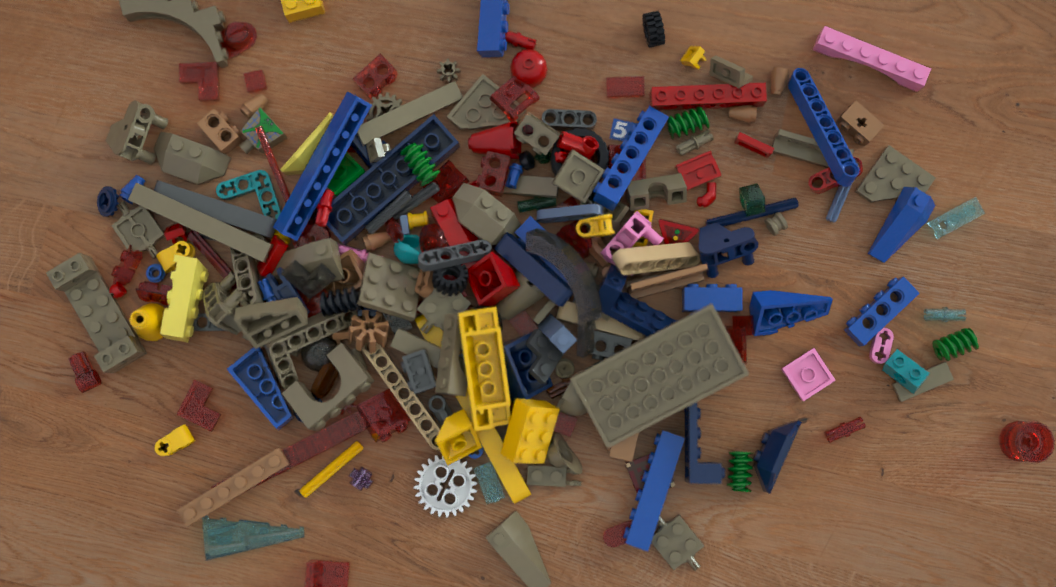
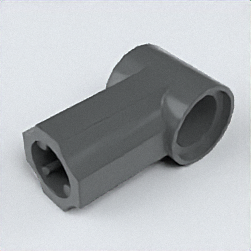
(442, 412)

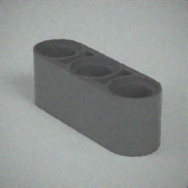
(577, 115)

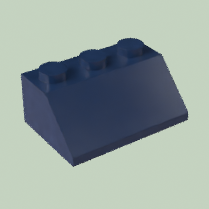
(517, 363)

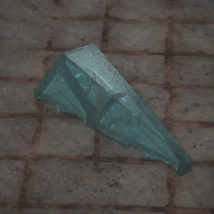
(231, 537)

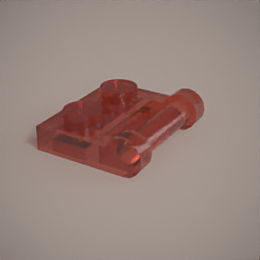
(509, 93)

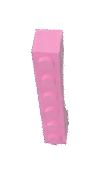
(896, 67)

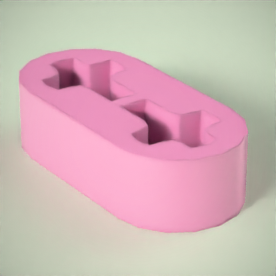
(886, 346)

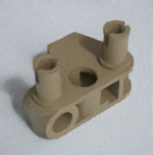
(124, 133)
(221, 305)

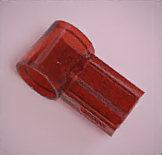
(86, 376)

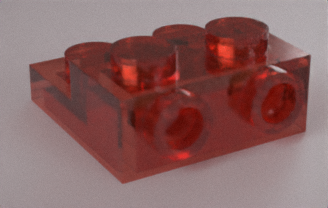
(383, 416)

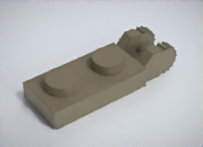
(549, 476)

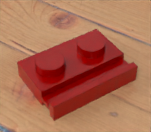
(699, 170)

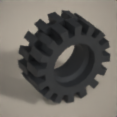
(653, 29)
(450, 286)

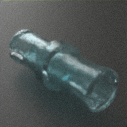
(945, 314)

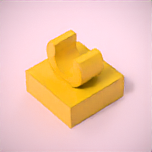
(692, 56)

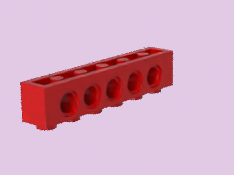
(707, 96)

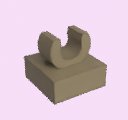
(376, 150)

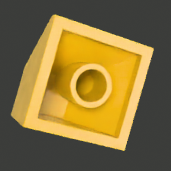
(457, 438)

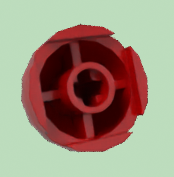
(529, 67)

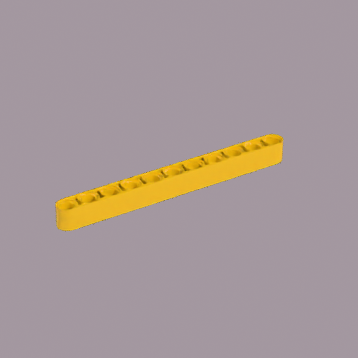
(489, 438)

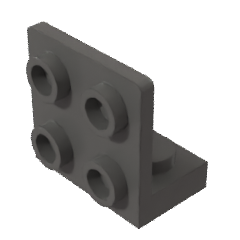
(419, 372)

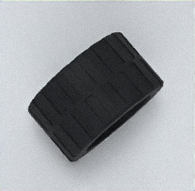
(601, 152)

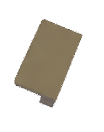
(729, 72)

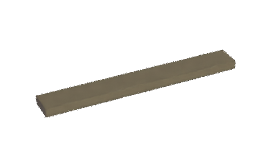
(200, 222)

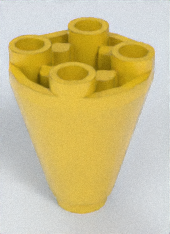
(148, 321)

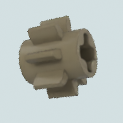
(448, 65)

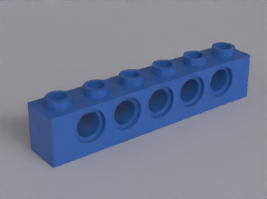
(609, 196)

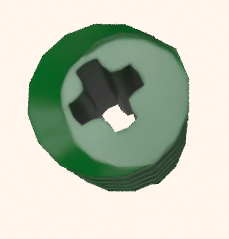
(687, 121)
(419, 163)
(955, 342)
(739, 470)

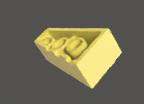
(183, 298)

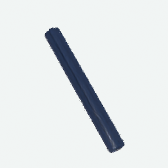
(741, 216)

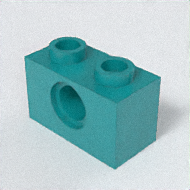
(905, 371)

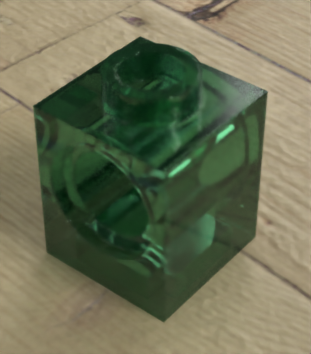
(752, 199)

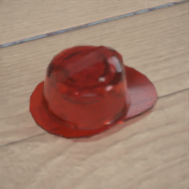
(238, 38)

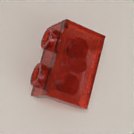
(449, 182)

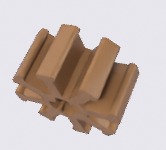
(368, 331)

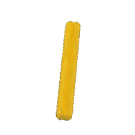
(331, 469)

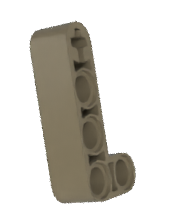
(247, 276)

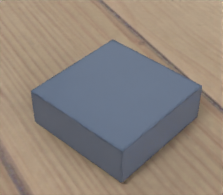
(404, 225)

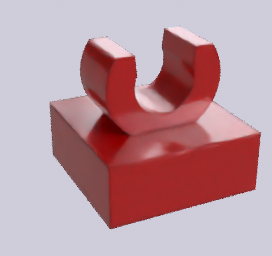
(175, 231)

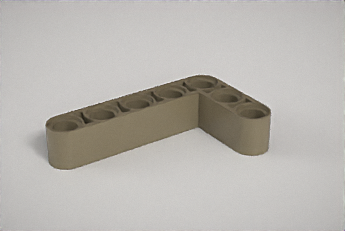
(303, 339)

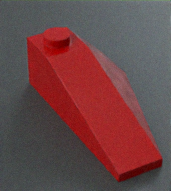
(454, 233)

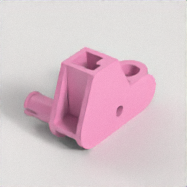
(627, 237)

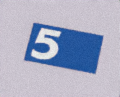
(621, 129)

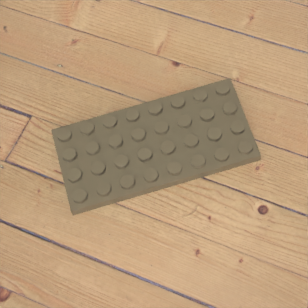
(659, 375)

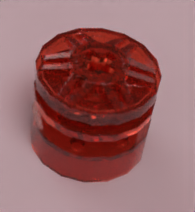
(1027, 441)

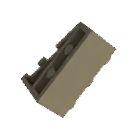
(270, 320)

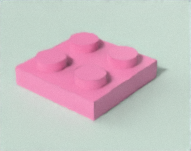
(808, 374)

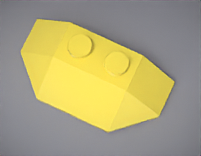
(301, 157)

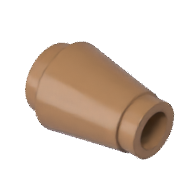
(778, 80)
(251, 106)
(743, 113)
(375, 240)

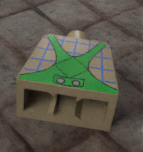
(272, 131)

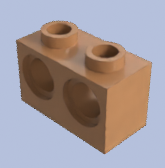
(218, 133)

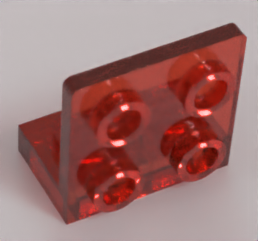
(327, 573)

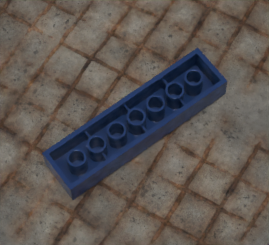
(387, 180)

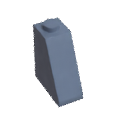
(557, 333)

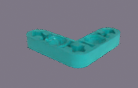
(254, 185)

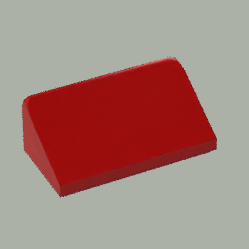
(274, 256)

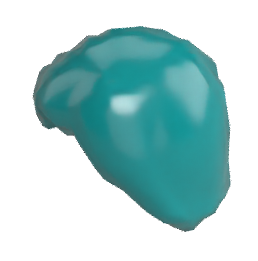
(408, 249)

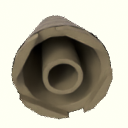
(519, 299)

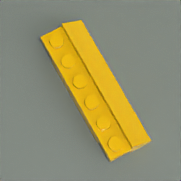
(485, 368)

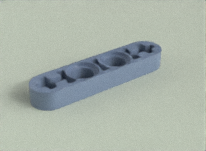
(569, 213)

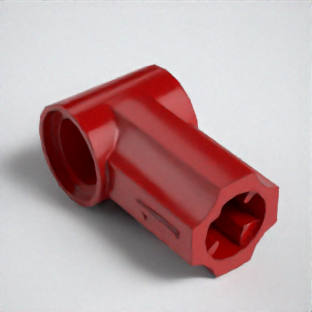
(584, 146)

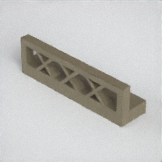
(799, 148)

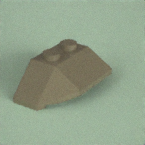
(189, 159)
(484, 214)

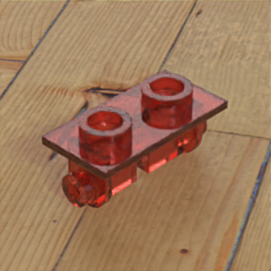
(128, 259)
(149, 292)

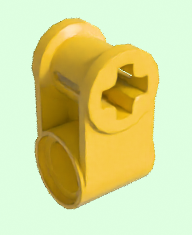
(597, 226)
(166, 256)
(177, 440)

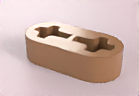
(424, 284)

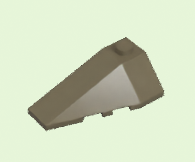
(312, 255)
(517, 547)

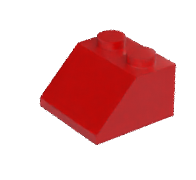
(491, 280)

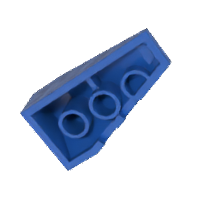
(903, 221)
(781, 309)

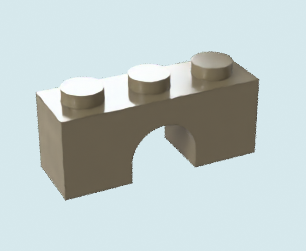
(668, 187)

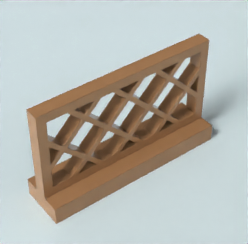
(665, 281)

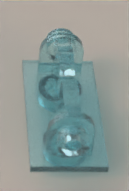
(489, 483)

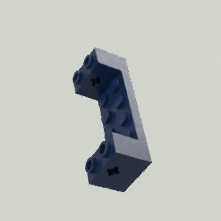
(628, 309)
(696, 471)

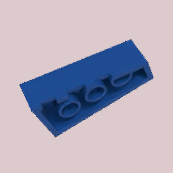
(259, 383)

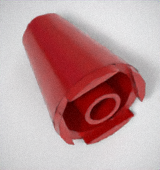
(497, 140)

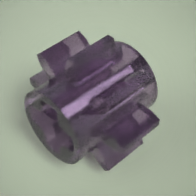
(361, 478)

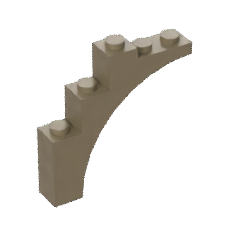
(205, 22)

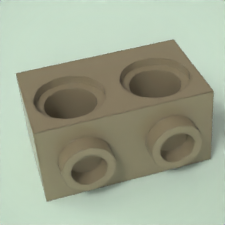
(539, 129)

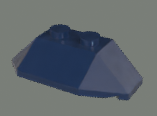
(773, 453)

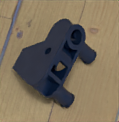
(716, 240)

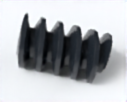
(339, 302)

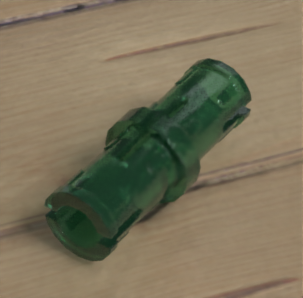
(535, 204)

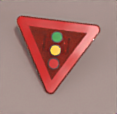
(676, 232)

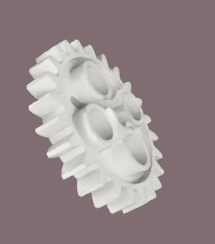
(461, 493)

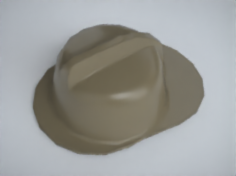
(562, 456)

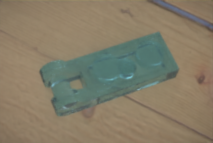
(956, 217)

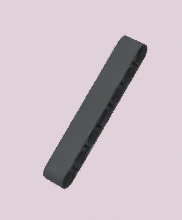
(220, 210)

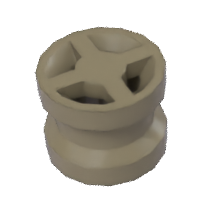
(776, 223)

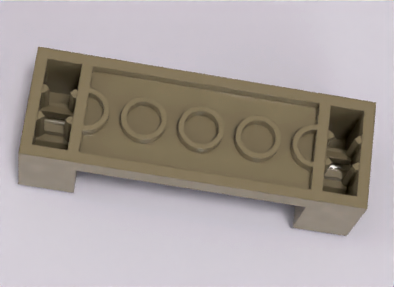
(98, 312)

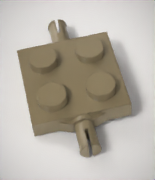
(138, 229)
(437, 305)
(677, 542)

